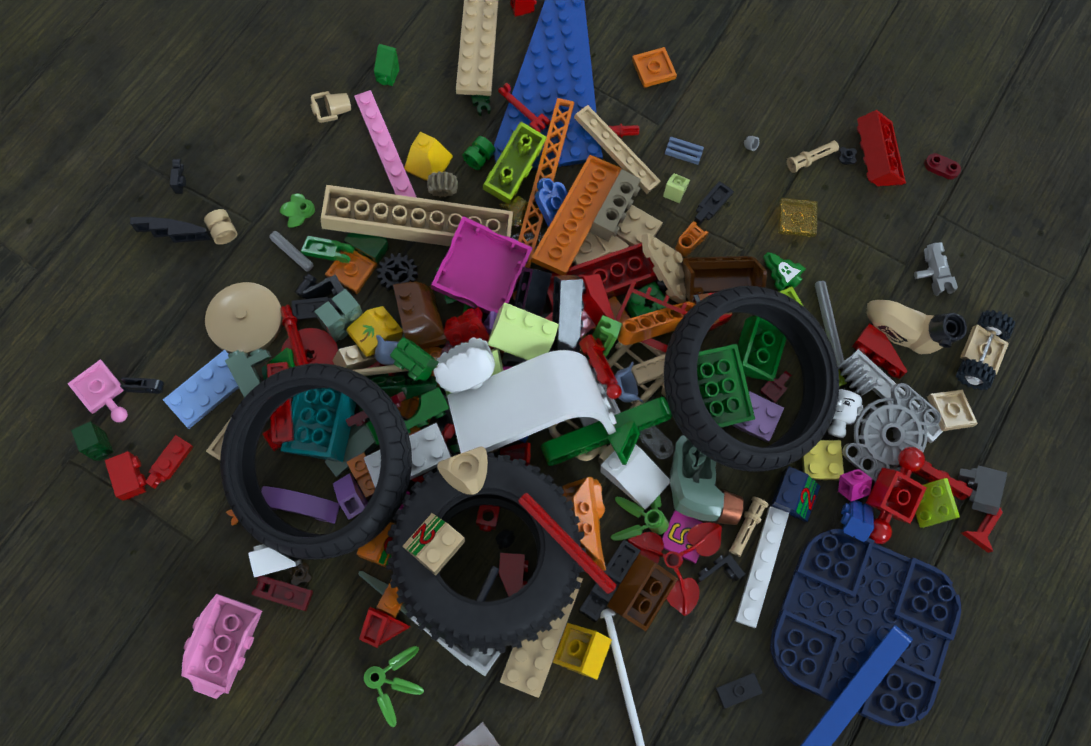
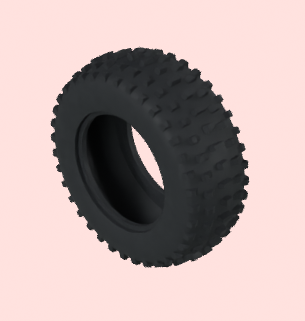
(494, 622)

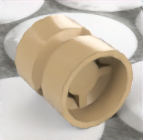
(220, 226)

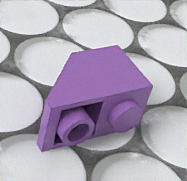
(350, 496)

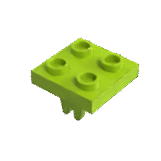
(937, 504)

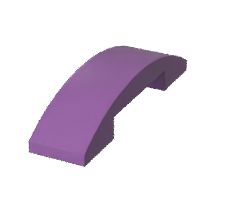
(301, 504)

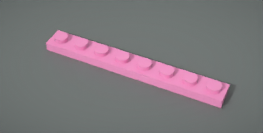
(384, 144)

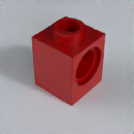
(487, 525)

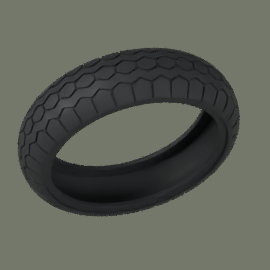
(817, 367)
(239, 454)

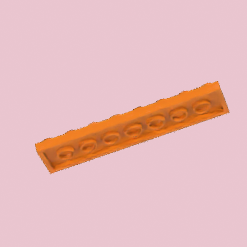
(576, 216)

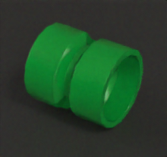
(478, 153)

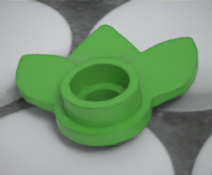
(296, 211)

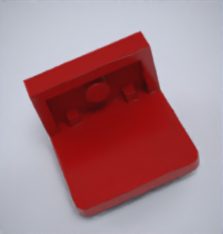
(465, 327)

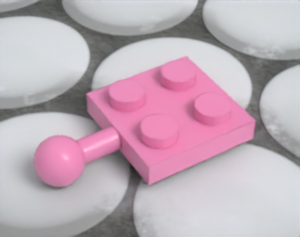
(98, 387)

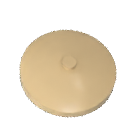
(243, 318)

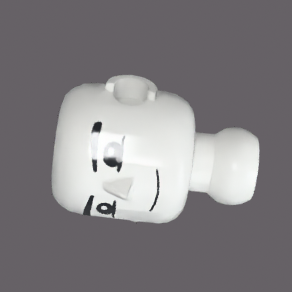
(847, 410)

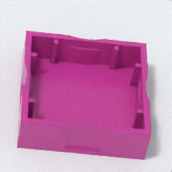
(481, 267)

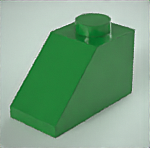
(386, 65)

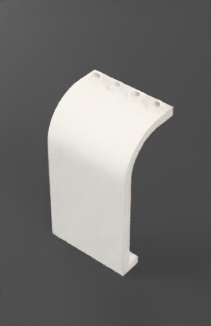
(529, 400)

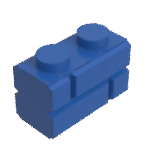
(858, 520)

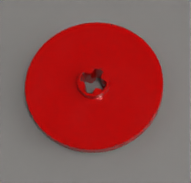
(317, 343)

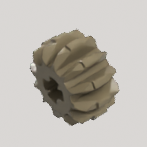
(442, 184)

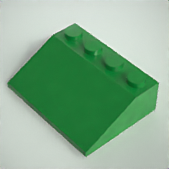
(724, 385)

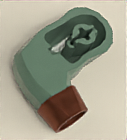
(695, 490)

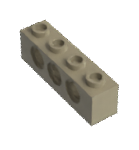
(615, 205)

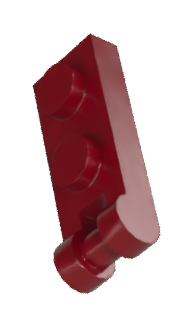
(283, 593)

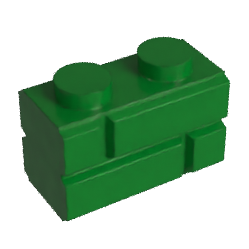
(413, 359)

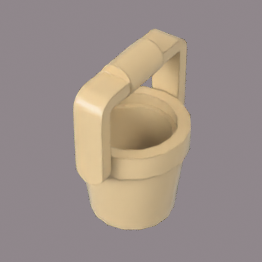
(335, 105)

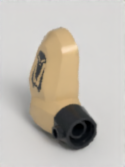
(915, 329)

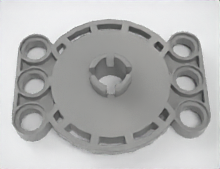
(907, 425)

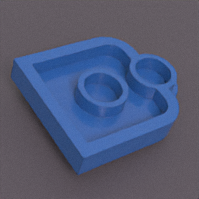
(549, 198)

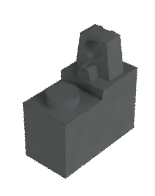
(986, 486)

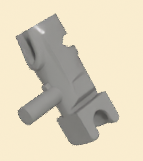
(938, 270)

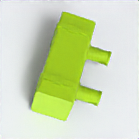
(514, 163)

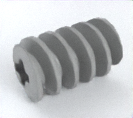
(856, 375)

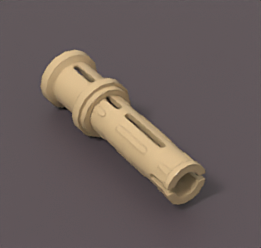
(807, 158)
(752, 518)

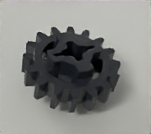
(392, 266)

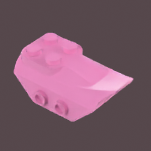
(219, 645)

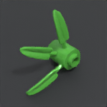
(654, 519)
(397, 683)

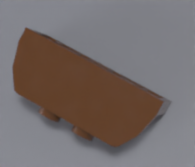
(419, 314)

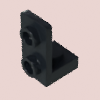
(328, 286)
(731, 569)

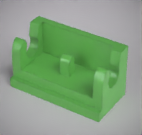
(608, 332)

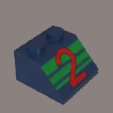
(795, 494)

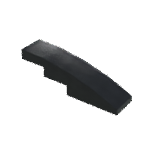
(176, 230)
(616, 570)

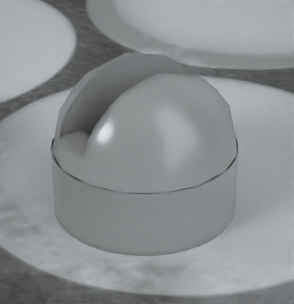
(751, 143)

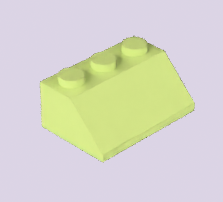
(522, 332)

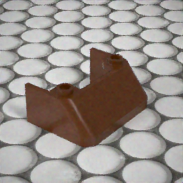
(721, 273)

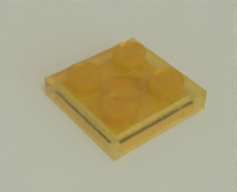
(798, 217)

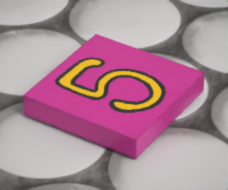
(676, 535)

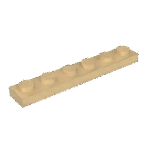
(616, 148)

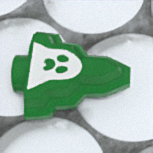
(783, 272)

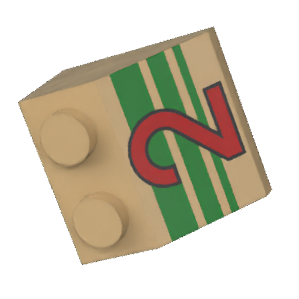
(434, 543)

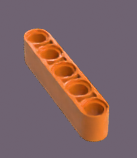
(651, 324)

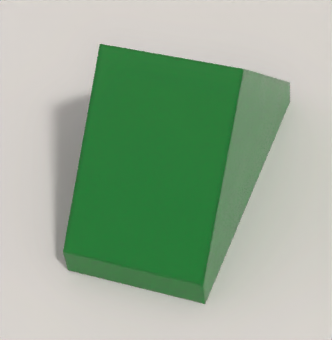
(624, 440)

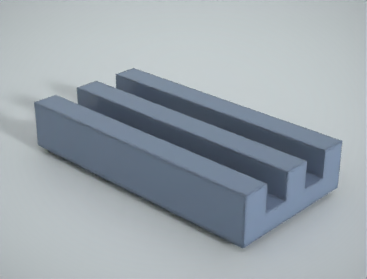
(686, 148)

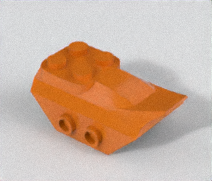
(589, 508)

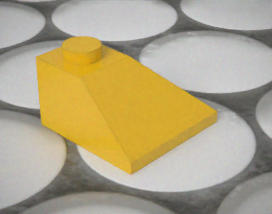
(427, 157)

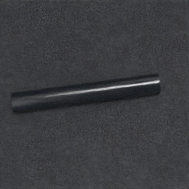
(487, 584)

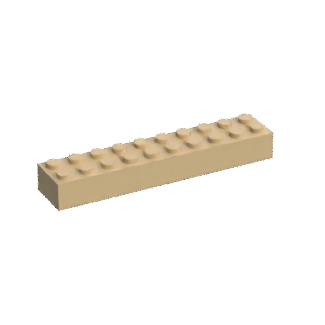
(404, 216)

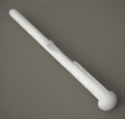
(607, 615)

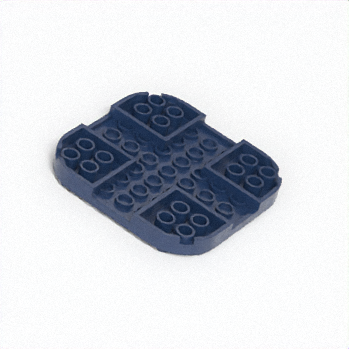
(842, 608)

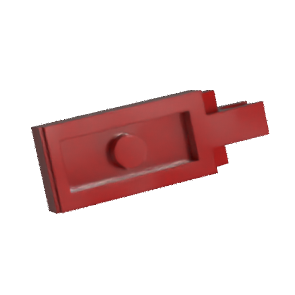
(168, 461)

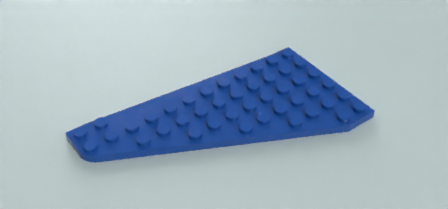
(553, 69)

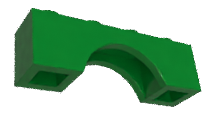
(429, 405)

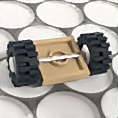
(985, 349)

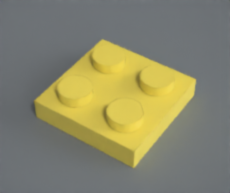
(824, 461)

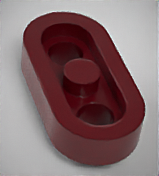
(942, 166)

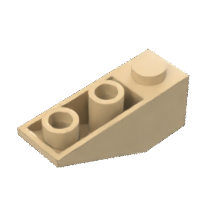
(353, 358)

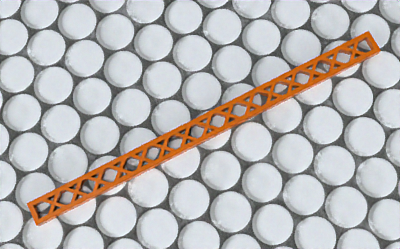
(535, 212)

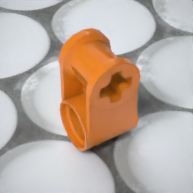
(692, 237)

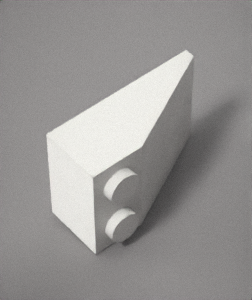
(638, 478)

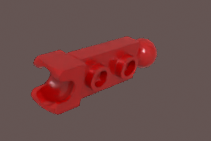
(597, 360)

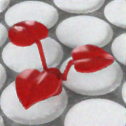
(703, 537)

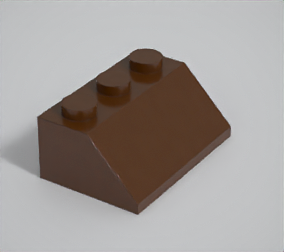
(642, 592)

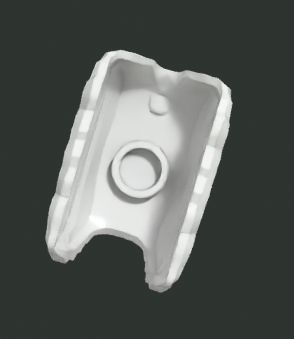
(465, 366)

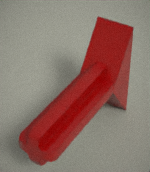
(980, 537)

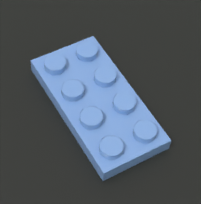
(202, 391)

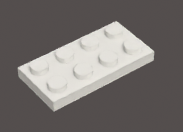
(427, 450)

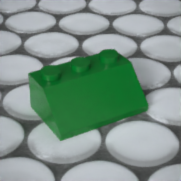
(760, 348)

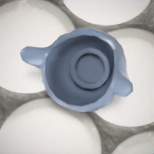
(383, 351)
(628, 385)

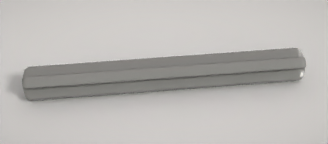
(828, 319)

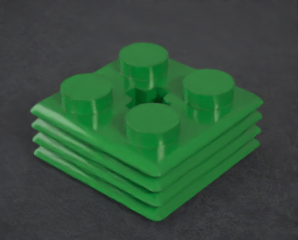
(636, 303)

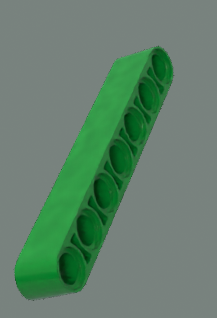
(595, 436)

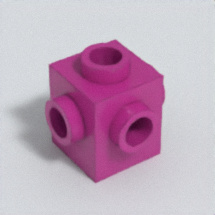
(855, 485)

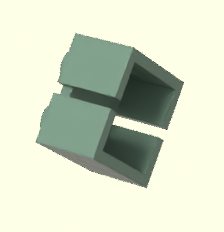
(336, 322)

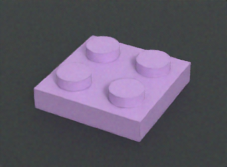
(766, 418)

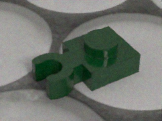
(481, 103)

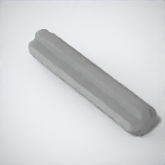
(291, 251)

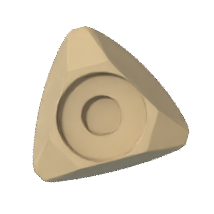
(466, 470)

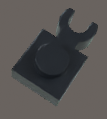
(177, 180)

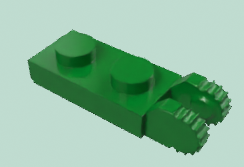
(326, 249)

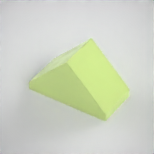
(676, 187)

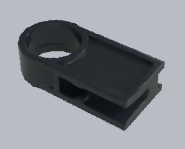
(142, 385)

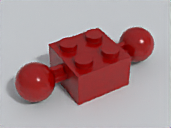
(896, 494)

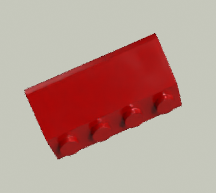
(880, 149)

